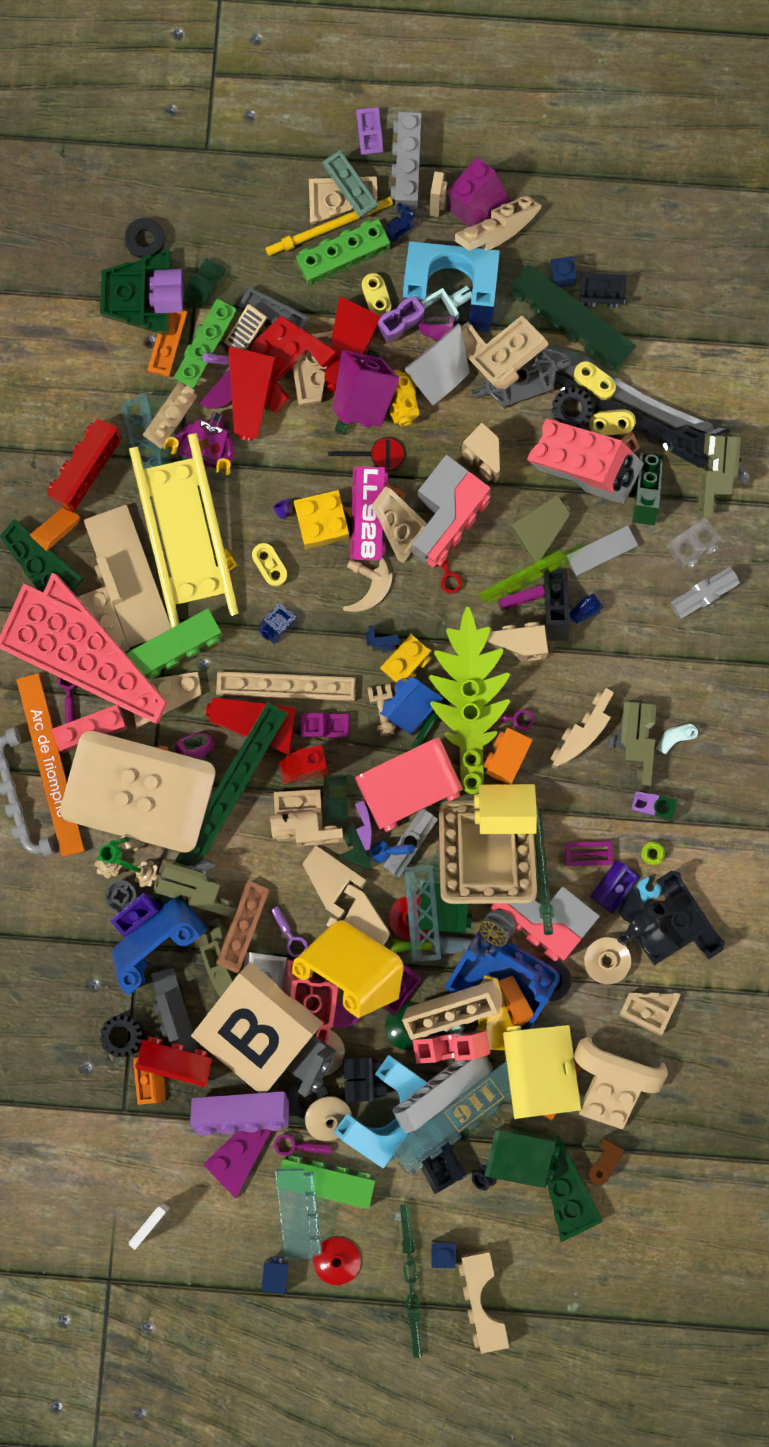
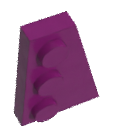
(236, 1158)

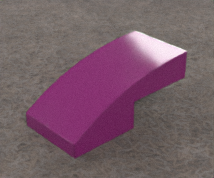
(325, 725)

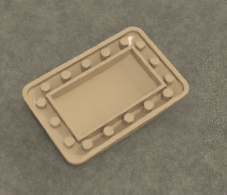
(137, 791)
(483, 866)

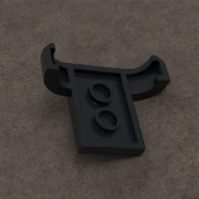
(686, 924)

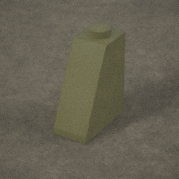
(541, 527)

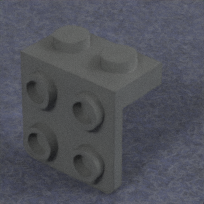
(312, 1065)

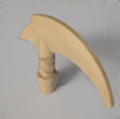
(379, 587)

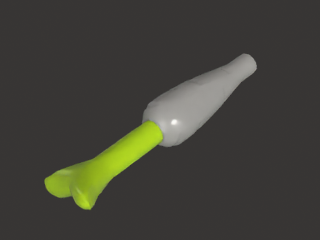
(448, 945)

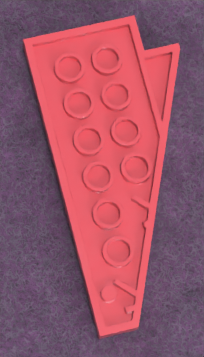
(66, 640)

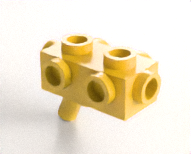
(403, 404)

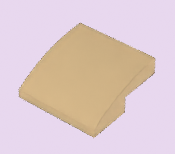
(298, 801)

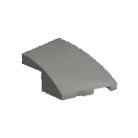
(441, 366)

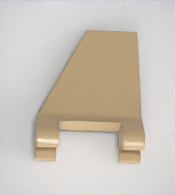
(330, 878)
(364, 916)

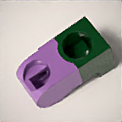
(654, 805)

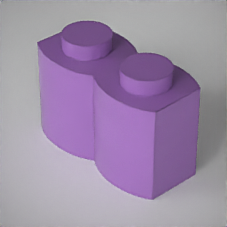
(167, 291)
(396, 322)

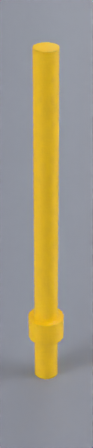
(288, 243)

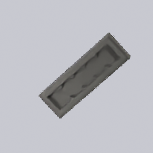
(272, 308)

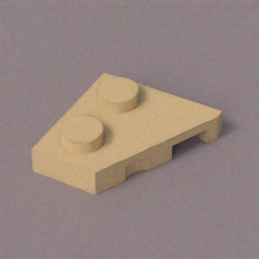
(649, 1010)

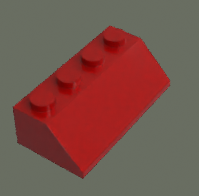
(85, 464)

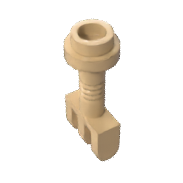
(386, 728)

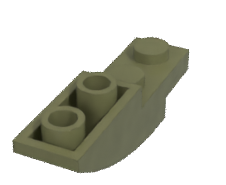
(214, 940)

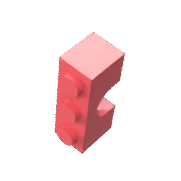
(107, 721)
(451, 1045)

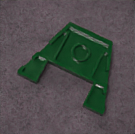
(125, 293)

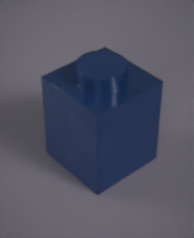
(563, 272)
(443, 1254)
(275, 1275)

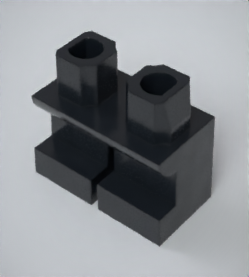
(362, 1089)

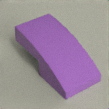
(369, 131)
(365, 831)

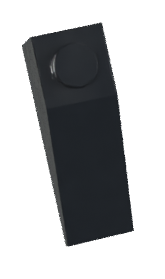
(556, 605)

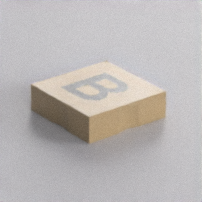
(256, 1029)

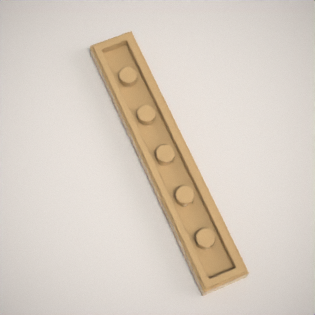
(285, 686)

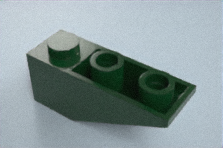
(648, 490)

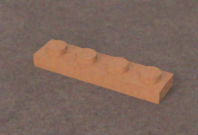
(242, 926)

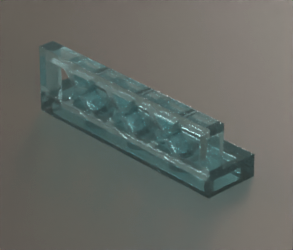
(146, 415)
(413, 908)

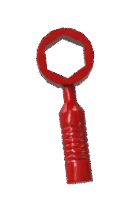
(445, 565)

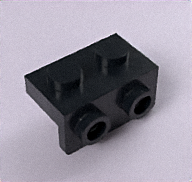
(602, 288)
(443, 1169)

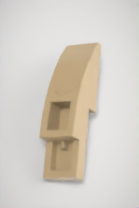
(504, 224)
(580, 738)

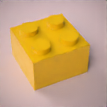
(321, 519)

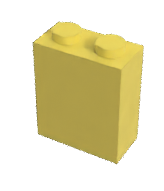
(506, 809)

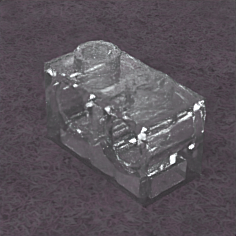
(690, 539)

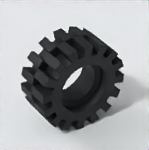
(573, 393)
(107, 1036)

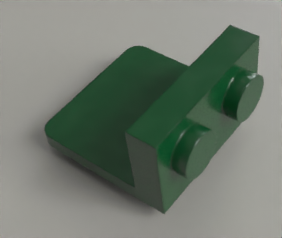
(449, 916)

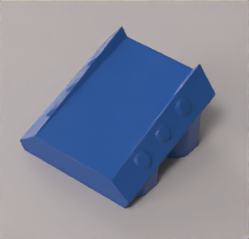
(410, 705)

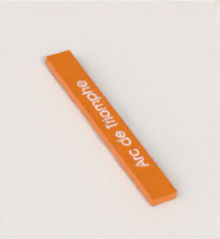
(49, 761)

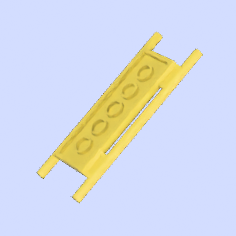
(184, 530)

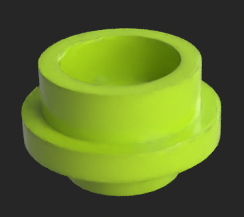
(660, 853)

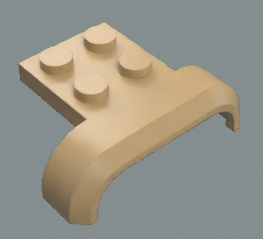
(504, 353)
(615, 1083)

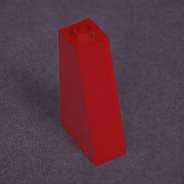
(352, 332)
(250, 386)
(241, 716)
(304, 765)

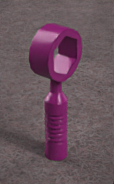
(69, 701)
(504, 717)
(306, 1147)

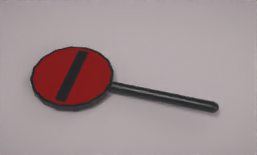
(385, 453)

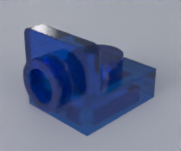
(399, 226)
(481, 317)
(276, 623)

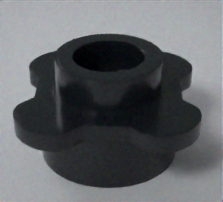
(480, 1180)

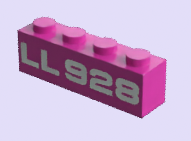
(365, 526)

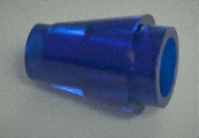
(586, 608)

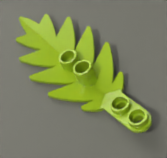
(469, 696)

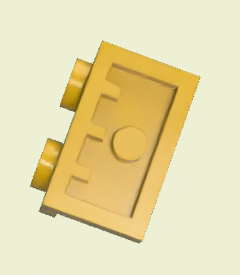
(407, 659)

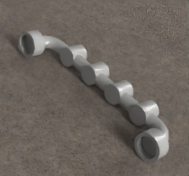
(14, 808)

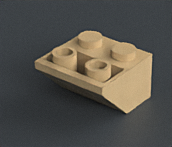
(483, 450)

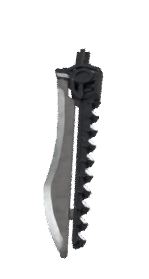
(684, 443)

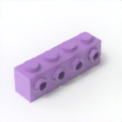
(239, 1113)

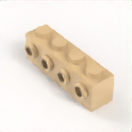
(452, 1010)

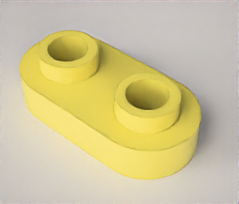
(376, 294)
(593, 381)
(611, 422)
(270, 565)

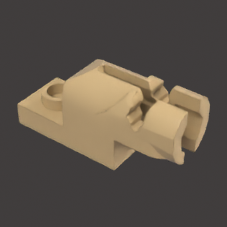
(305, 828)

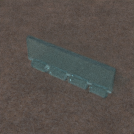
(297, 1213)

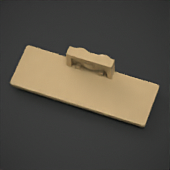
(127, 575)

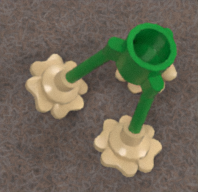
(110, 862)

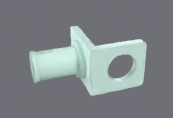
(451, 302)

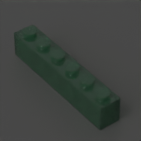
(572, 318)

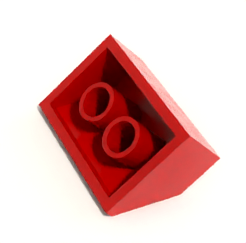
(174, 1061)

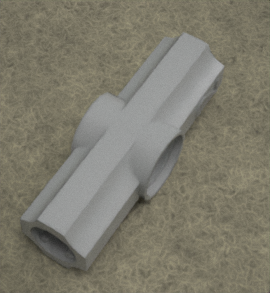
(704, 593)
(419, 830)

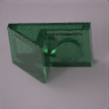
(204, 283)
(336, 799)
(357, 855)

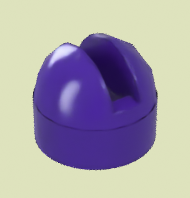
(282, 508)

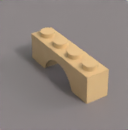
(490, 1331)

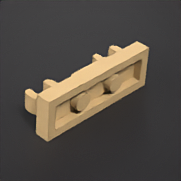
(170, 414)

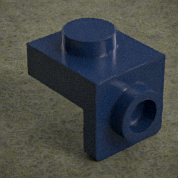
(386, 643)

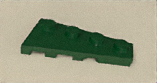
(35, 560)
(570, 1198)

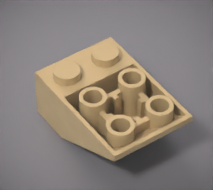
(520, 643)

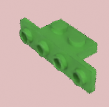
(206, 341)

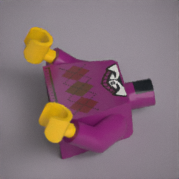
(214, 442)

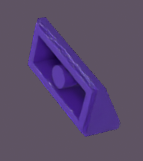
(614, 886)
(135, 914)

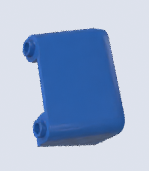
(173, 920)
(483, 958)

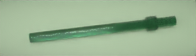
(546, 909)

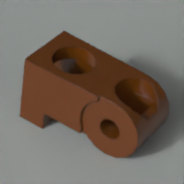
(604, 1166)

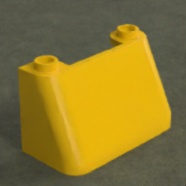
(356, 965)

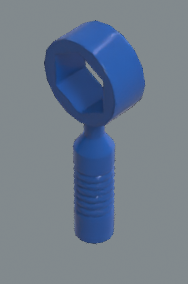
(382, 850)

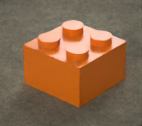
(508, 756)

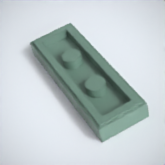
(350, 184)

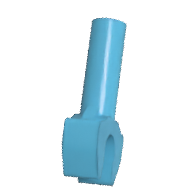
(644, 894)

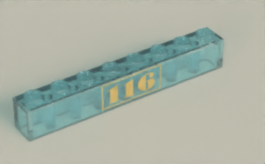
(452, 1120)

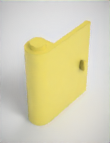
(541, 1071)

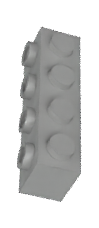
(408, 157)

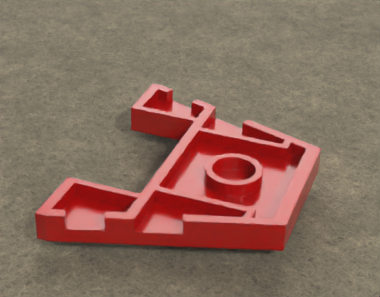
(289, 345)

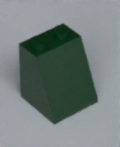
(522, 1156)

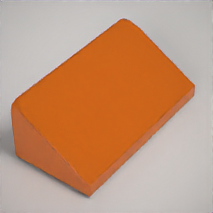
(55, 528)
(515, 1002)
(149, 1086)

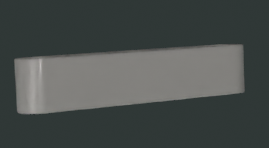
(440, 1092)

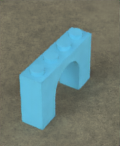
(427, 258)
(376, 1141)

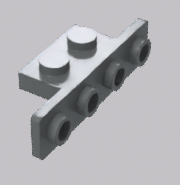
(172, 1009)

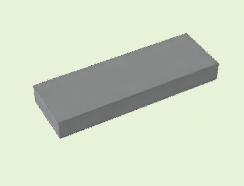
(602, 551)

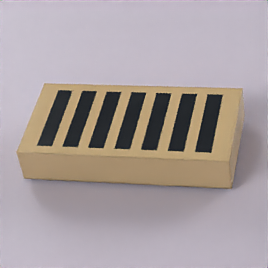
(246, 328)

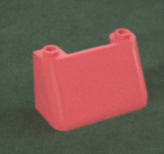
(409, 784)

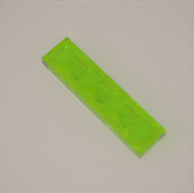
(529, 573)

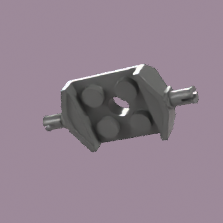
(540, 379)

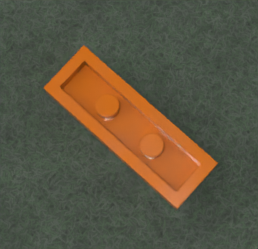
(167, 346)

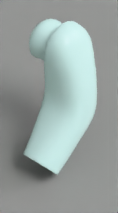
(674, 735)

